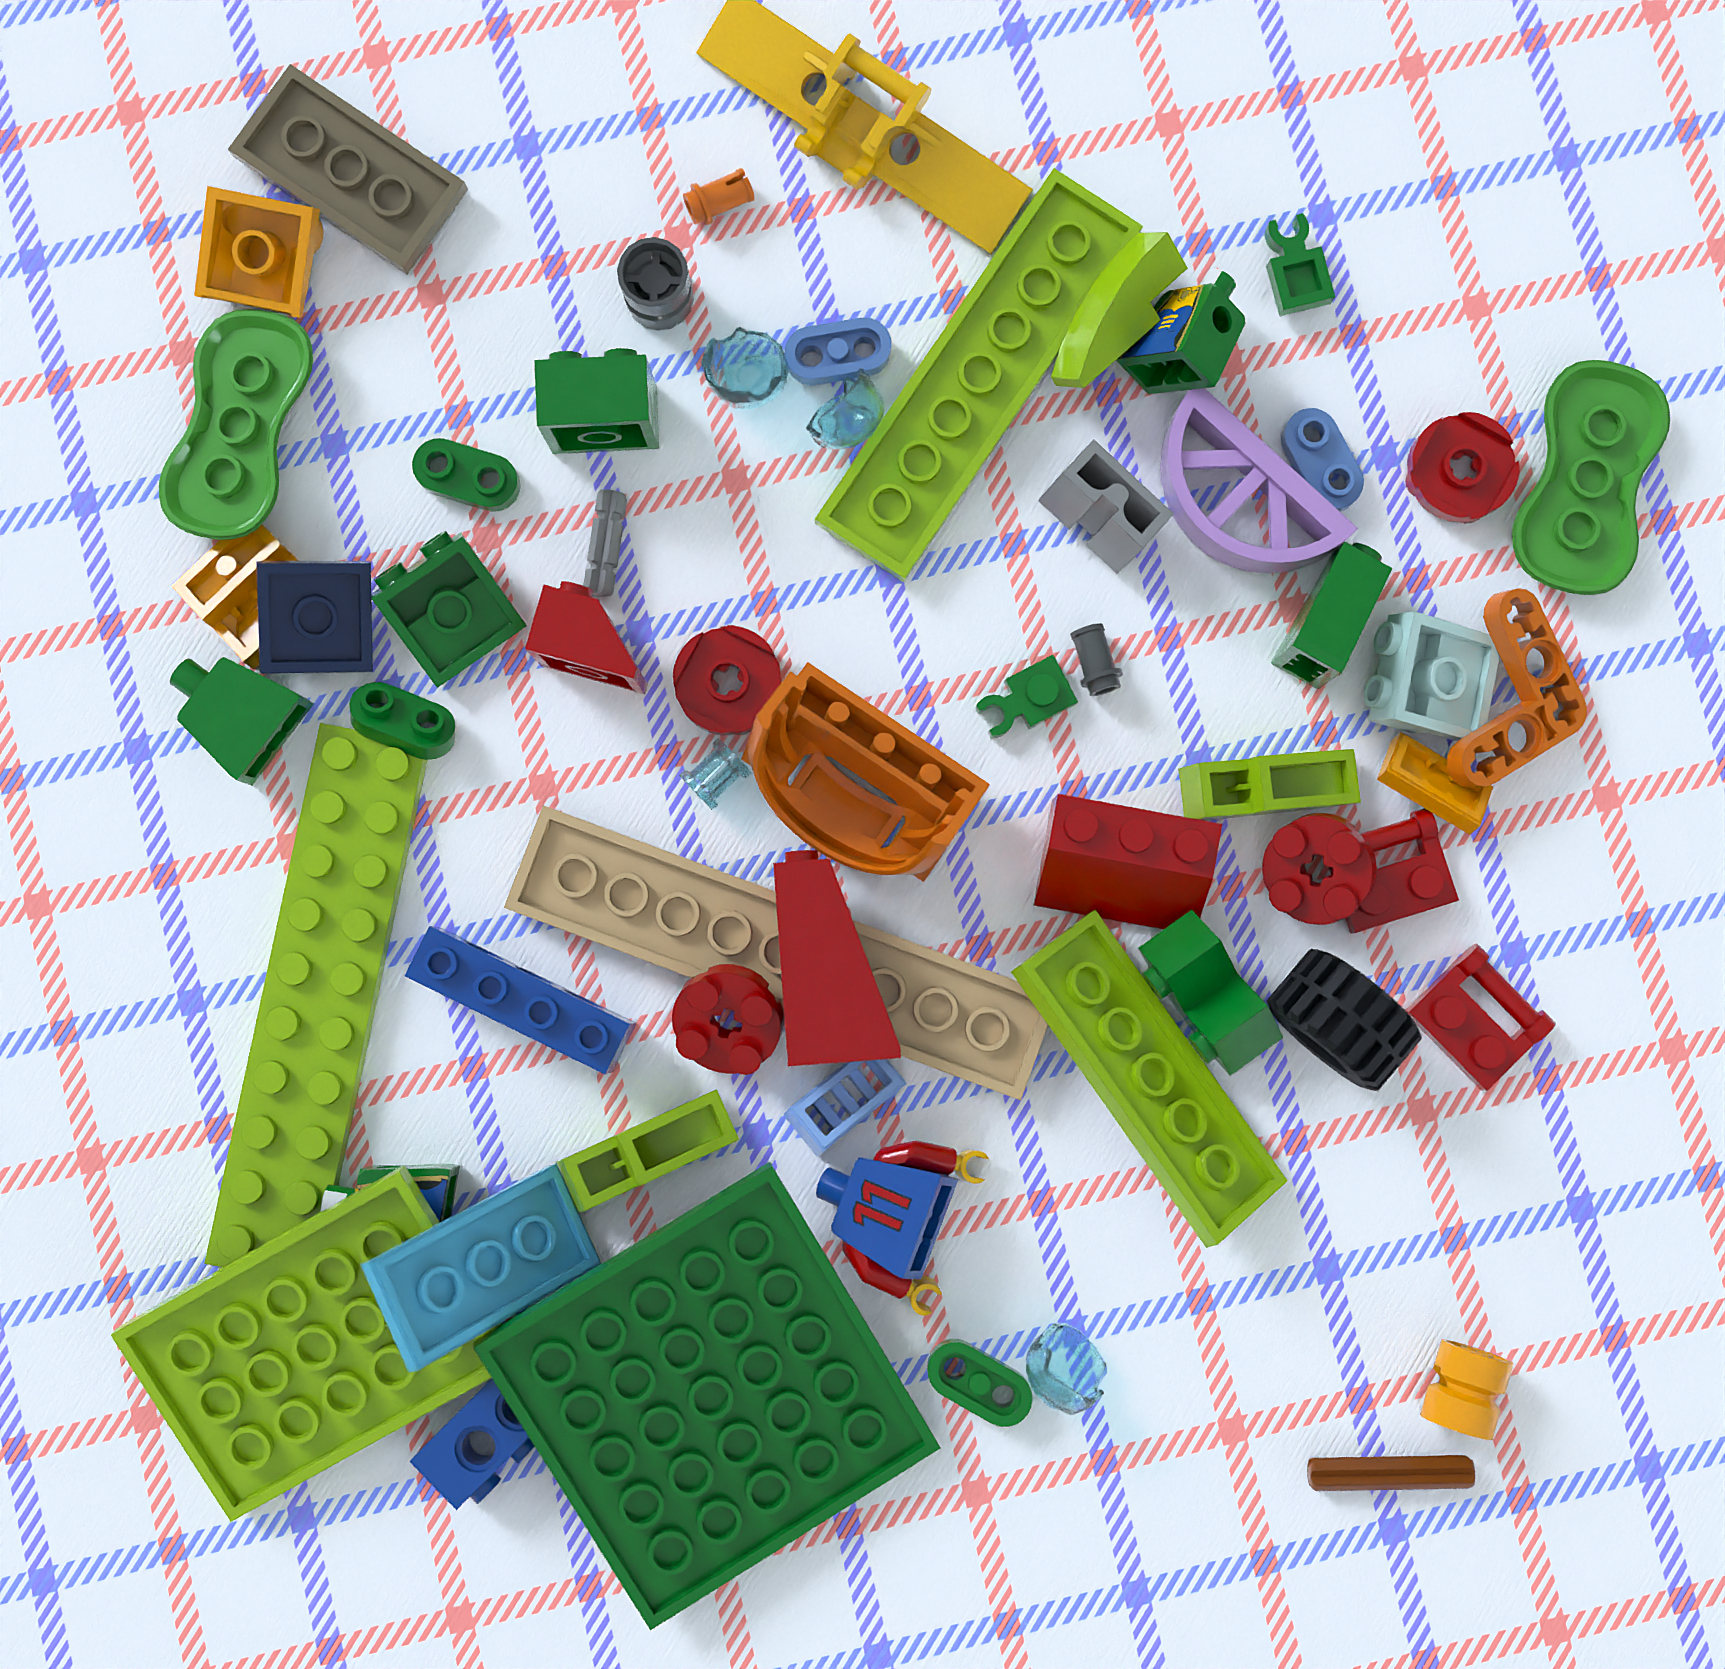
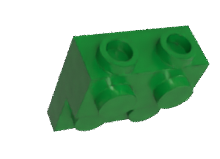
(446, 607)

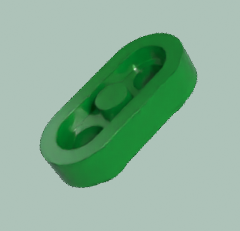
(464, 474)
(400, 720)
(977, 1382)

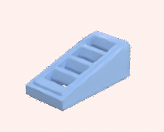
(809, 1130)

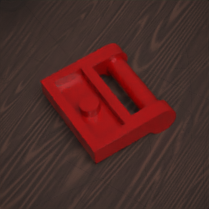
(1409, 884)
(1466, 1030)

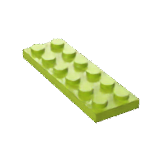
(1150, 1078)

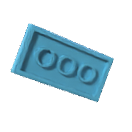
(480, 1267)

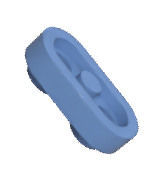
(836, 346)
(1320, 459)

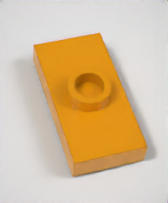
(1425, 780)

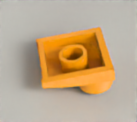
(257, 251)

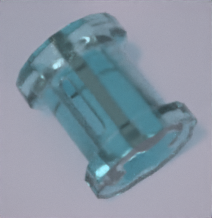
(715, 774)

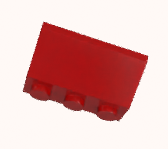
(1125, 862)

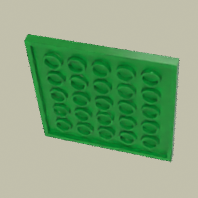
(707, 1395)

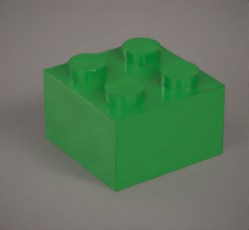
(596, 402)

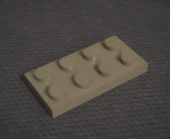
(348, 169)

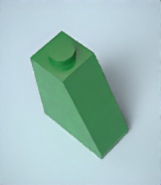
(1333, 615)

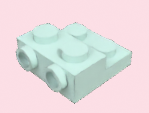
(1431, 676)

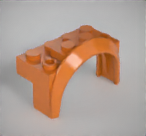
(833, 812)

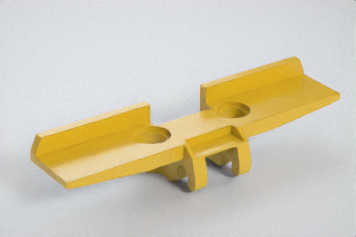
(852, 135)

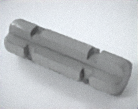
(605, 542)

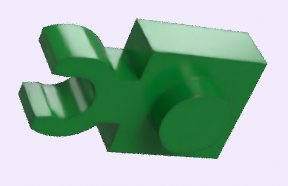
(1298, 275)
(1034, 694)

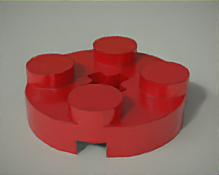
(1493, 461)
(716, 652)
(1342, 848)
(720, 1048)

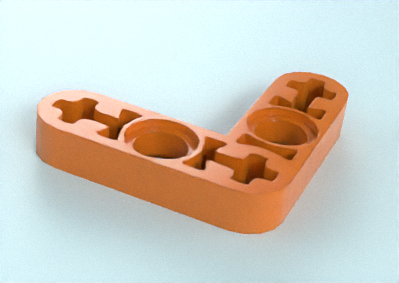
(1535, 708)

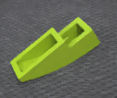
(1117, 308)
(1269, 784)
(647, 1151)

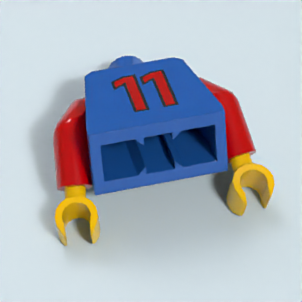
(894, 1213)

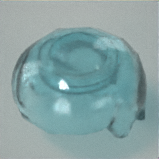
(745, 369)
(849, 416)
(1065, 1369)

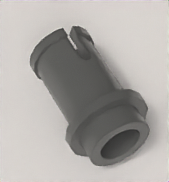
(1096, 660)

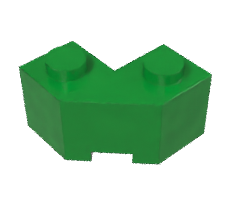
(1209, 994)

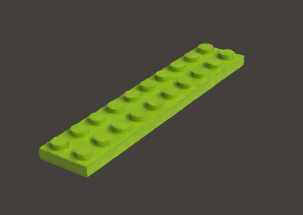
(318, 990)

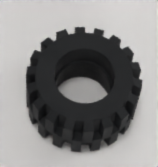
(1344, 1019)

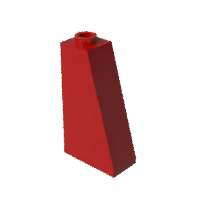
(826, 980)

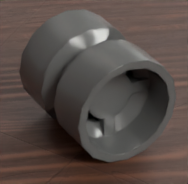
(655, 283)

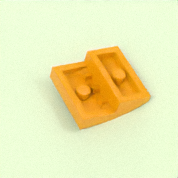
(224, 588)

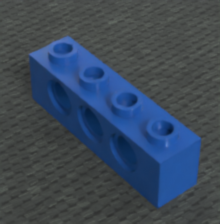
(520, 999)
(451, 1462)

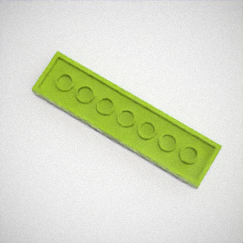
(975, 377)

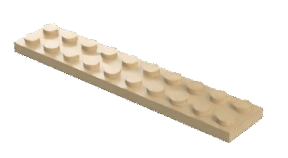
(702, 917)

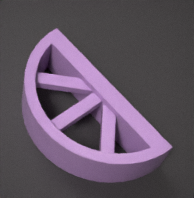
(1263, 469)

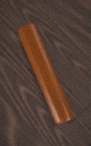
(1391, 1473)

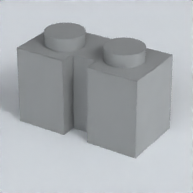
(1107, 504)

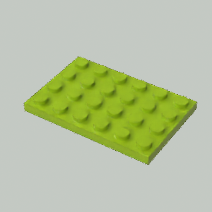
(288, 1353)

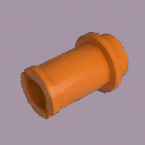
(718, 196)

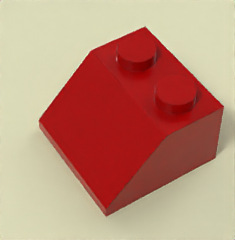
(580, 639)

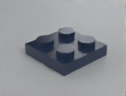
(314, 616)

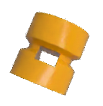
(1466, 1389)

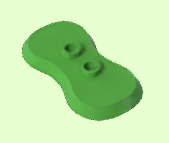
(226, 464)
(1581, 516)

